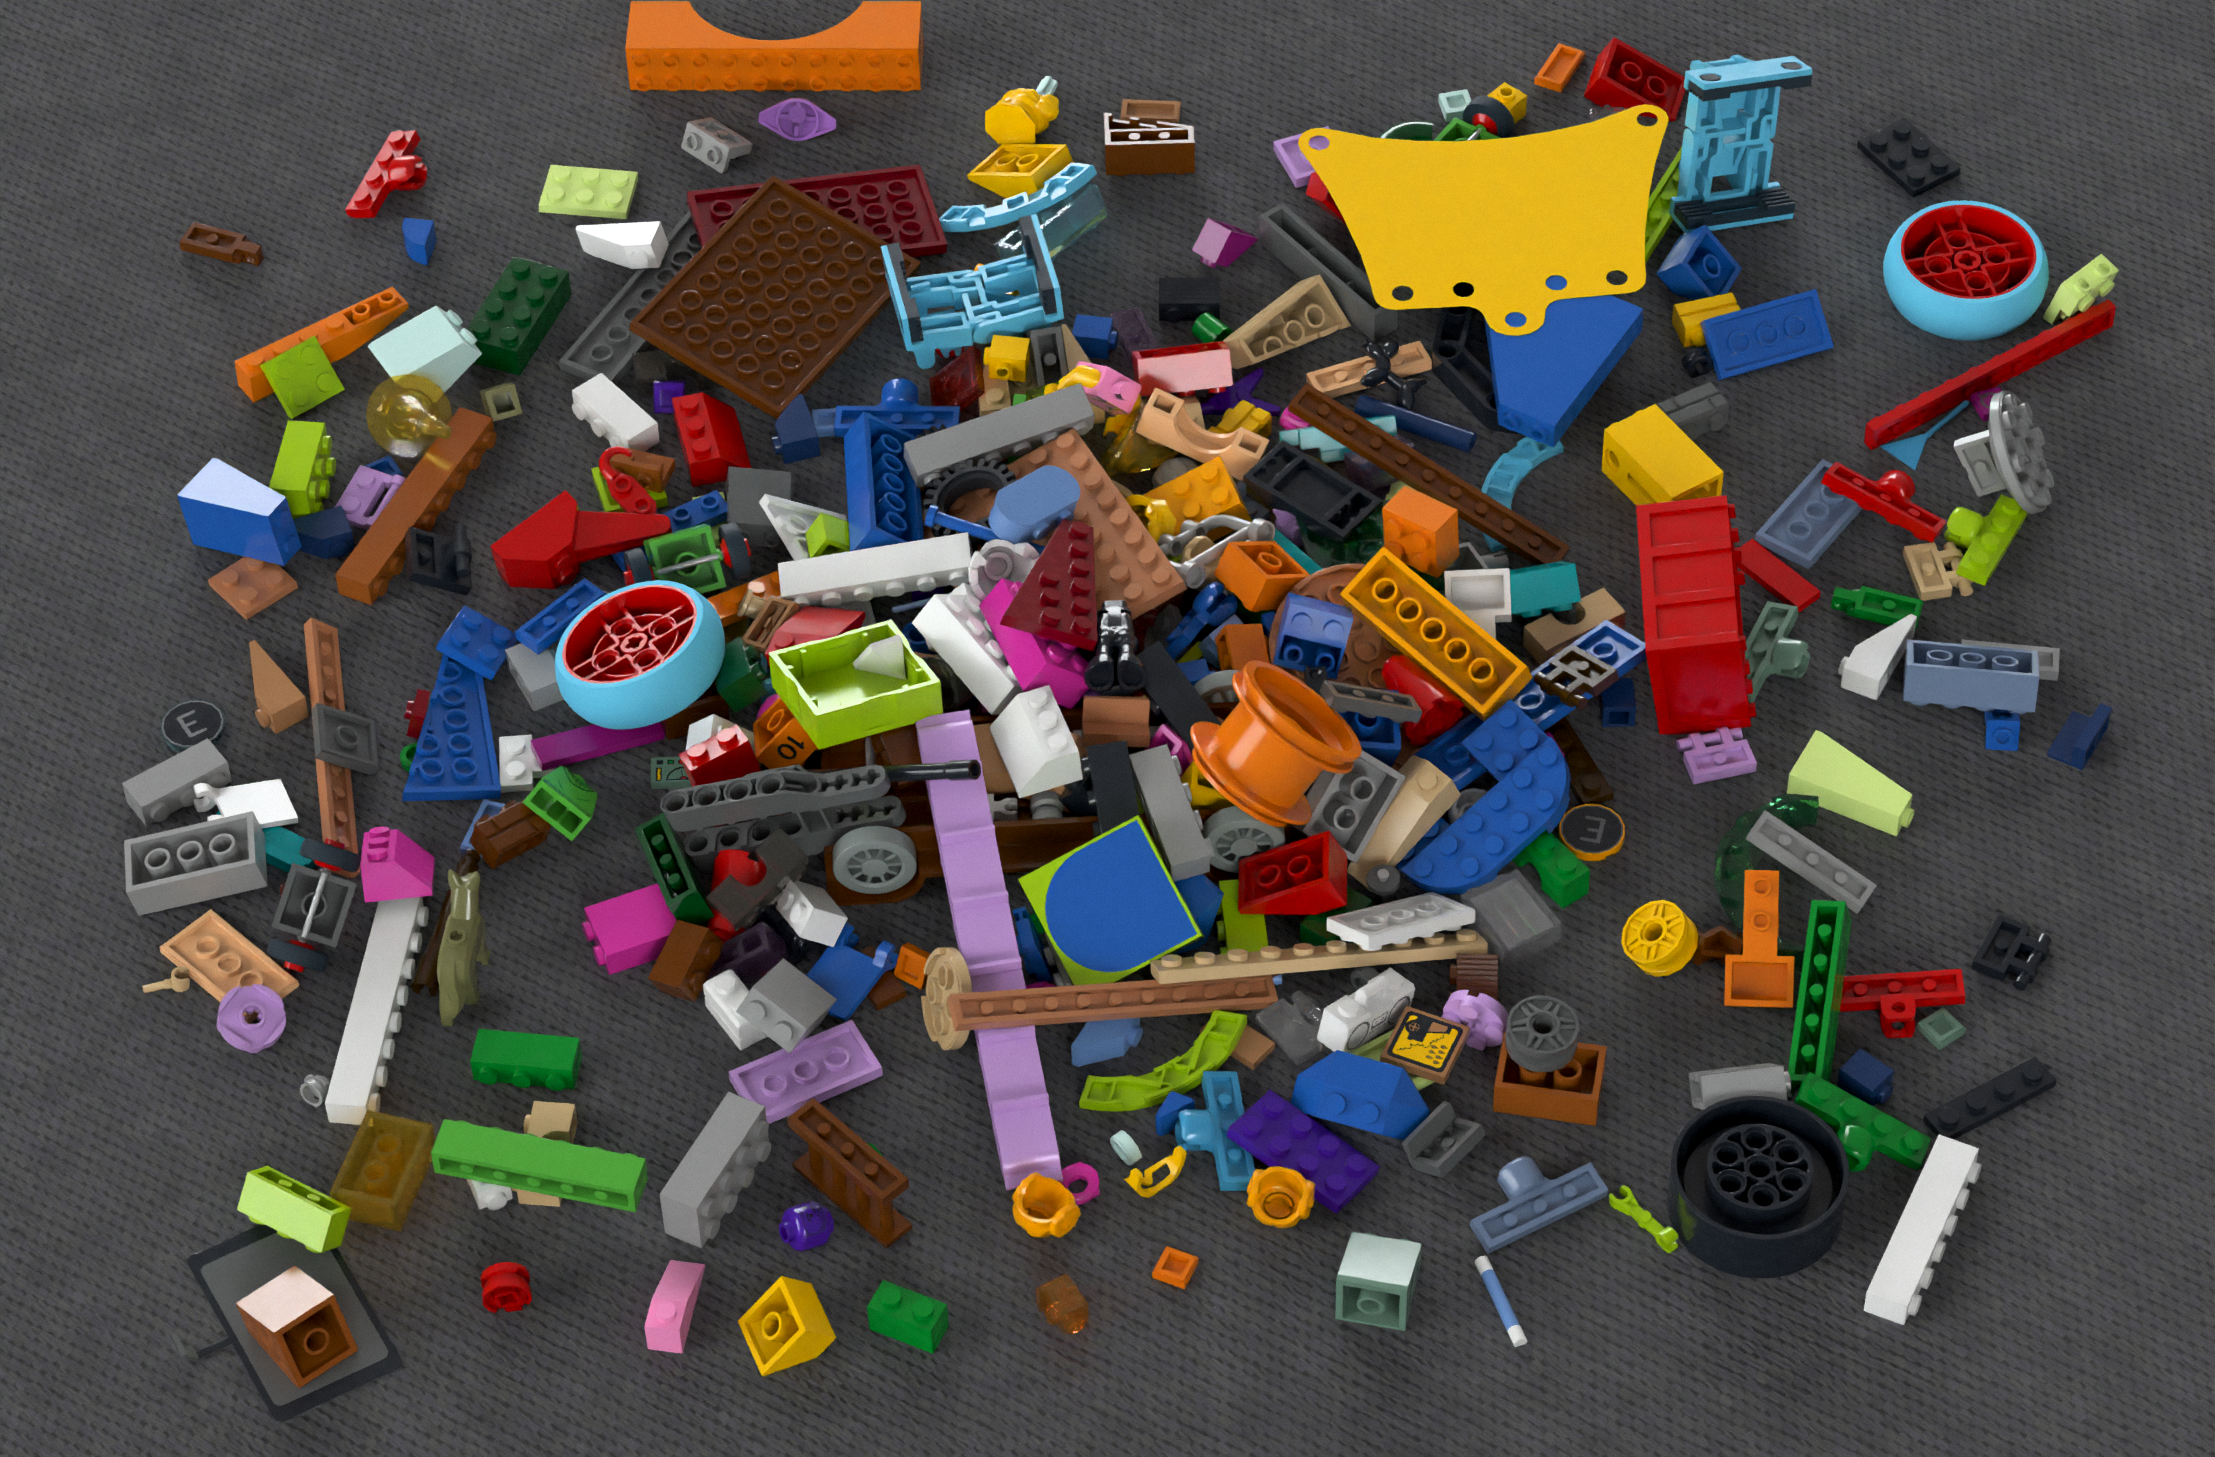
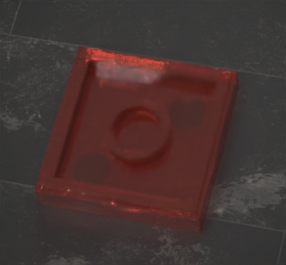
(959, 381)

